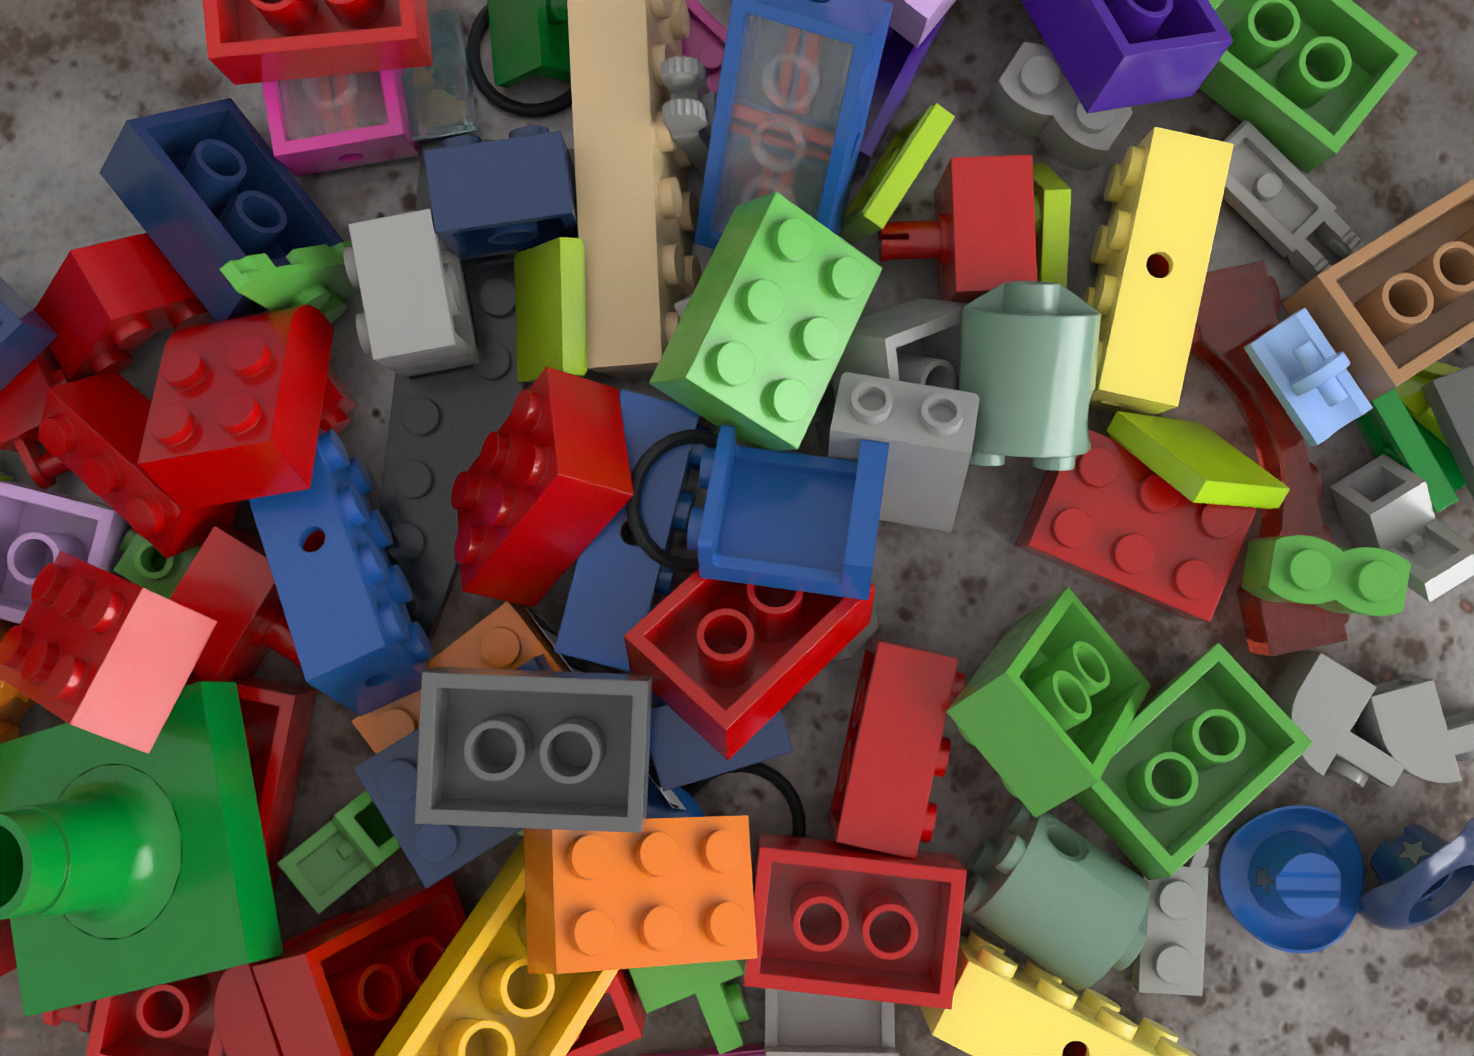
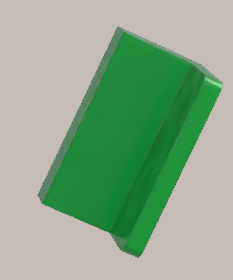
(529, 40)
(1395, 433)

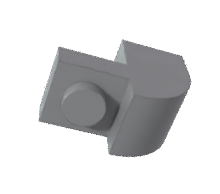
(1393, 511)
(1325, 705)
(1410, 727)

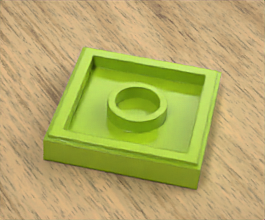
(894, 173)
(551, 309)
(1197, 461)

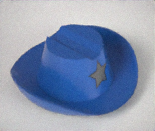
(1293, 878)

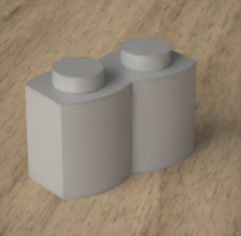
(1040, 103)

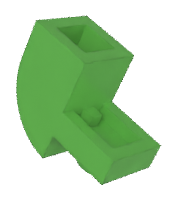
(339, 853)
(720, 1003)

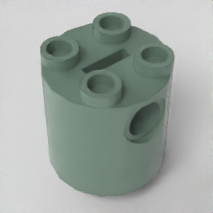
(1034, 367)
(1058, 898)

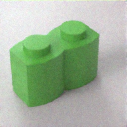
(1330, 577)

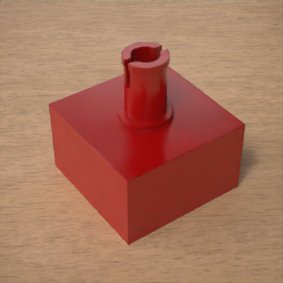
(979, 228)
(236, 589)

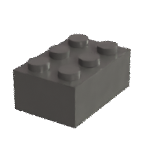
(533, 749)

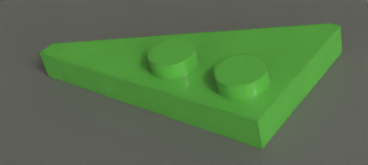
(313, 279)

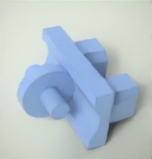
(1308, 377)

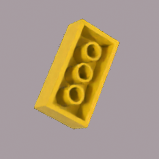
(482, 993)

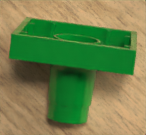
(131, 859)

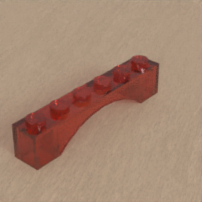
(1234, 311)

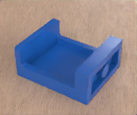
(789, 517)

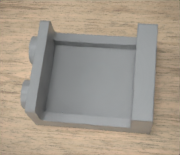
(927, 437)
(827, 1025)

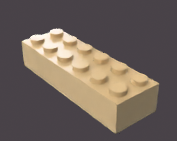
(629, 181)

